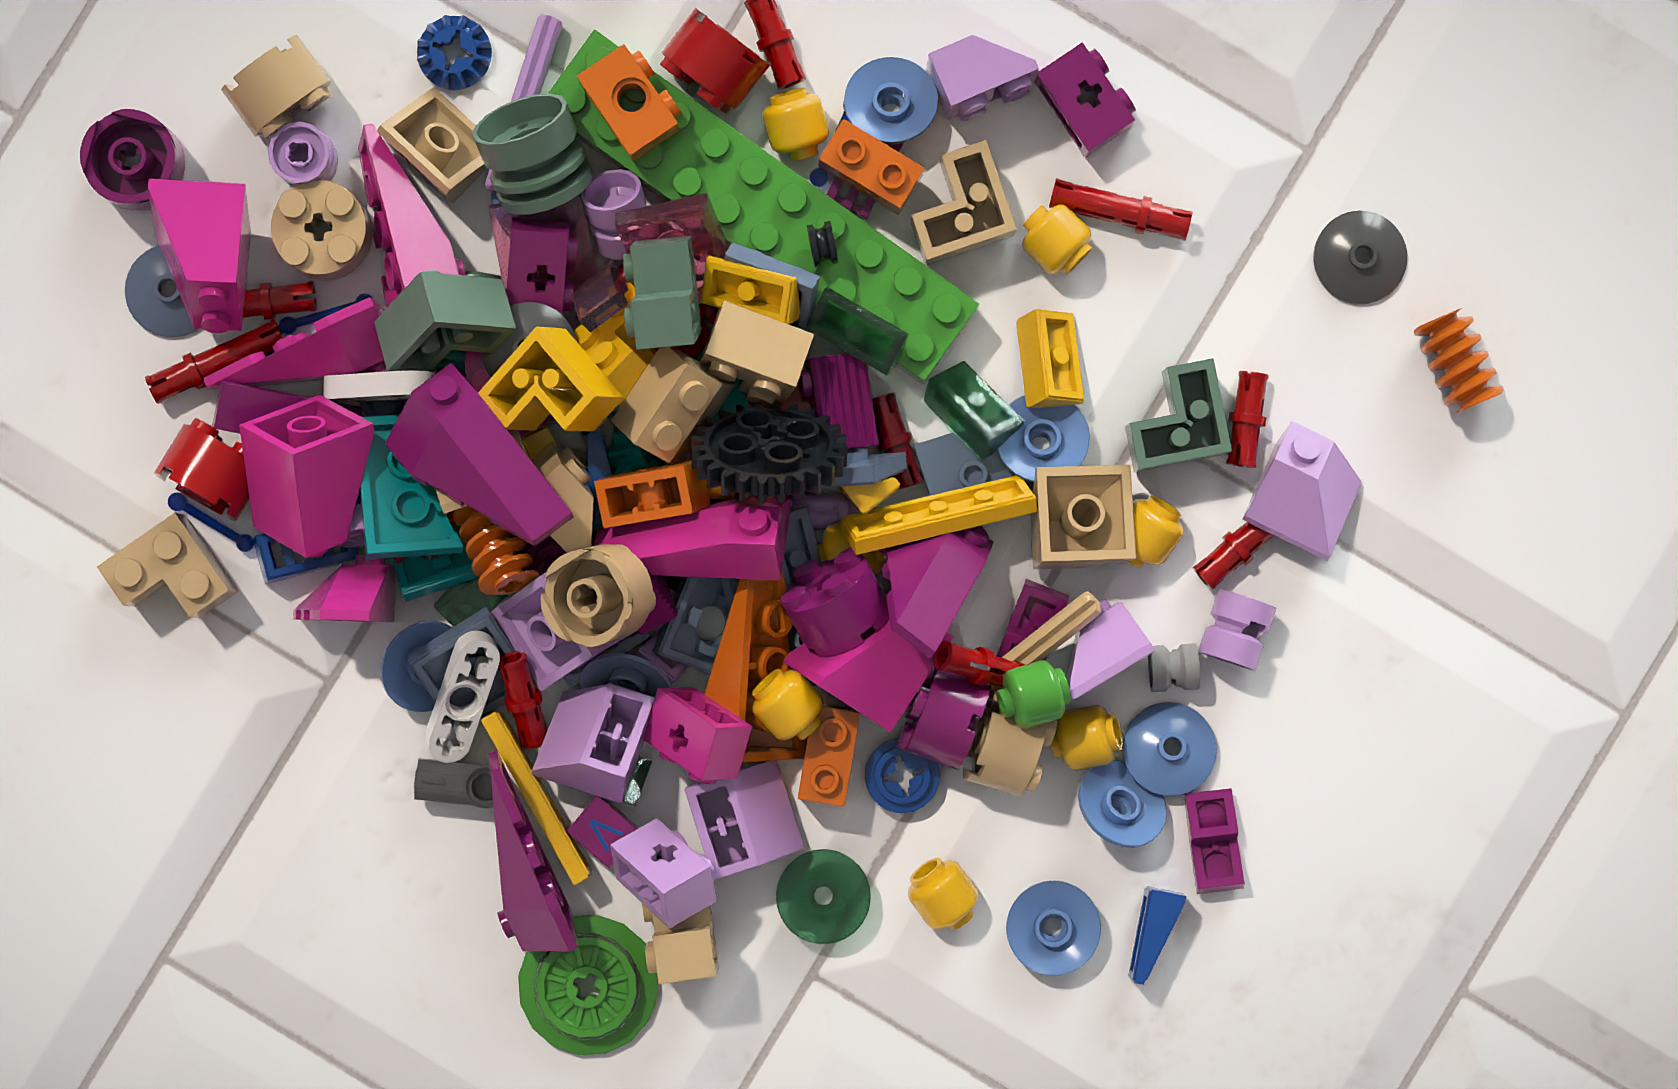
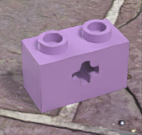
(664, 872)

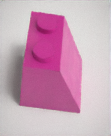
(206, 247)
(305, 472)
(872, 678)

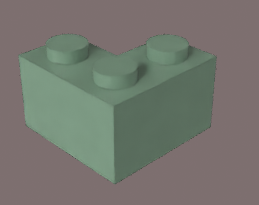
(666, 293)
(443, 315)
(1195, 422)

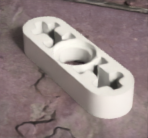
(373, 386)
(456, 677)

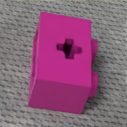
(697, 734)

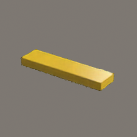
(938, 514)
(537, 797)

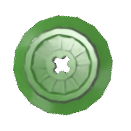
(601, 1020)

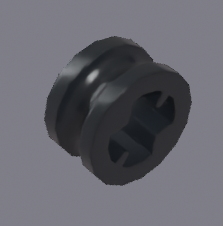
(822, 244)

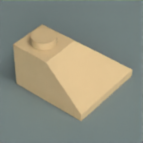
(1082, 516)

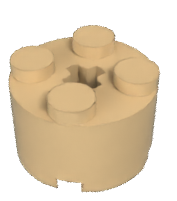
(277, 87)
(301, 212)
(621, 601)
(1005, 753)

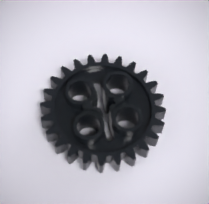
(769, 452)

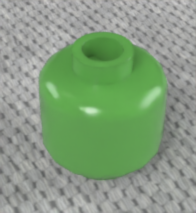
(1034, 694)

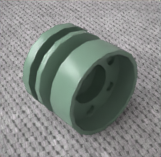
(533, 154)

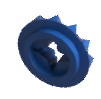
(465, 70)
(887, 793)

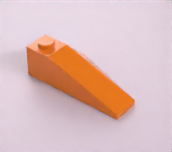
(749, 650)

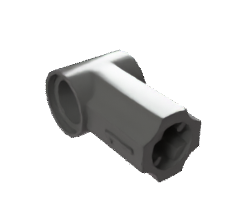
(449, 782)

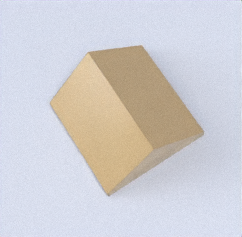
(436, 143)

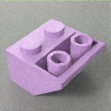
(976, 73)
(595, 740)
(745, 819)

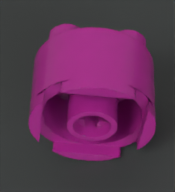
(124, 135)
(835, 603)
(943, 718)

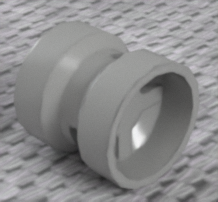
(1174, 667)

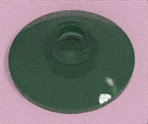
(818, 921)

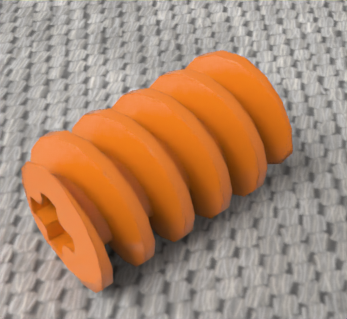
(1458, 360)
(494, 554)

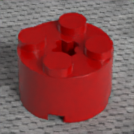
(714, 60)
(207, 469)

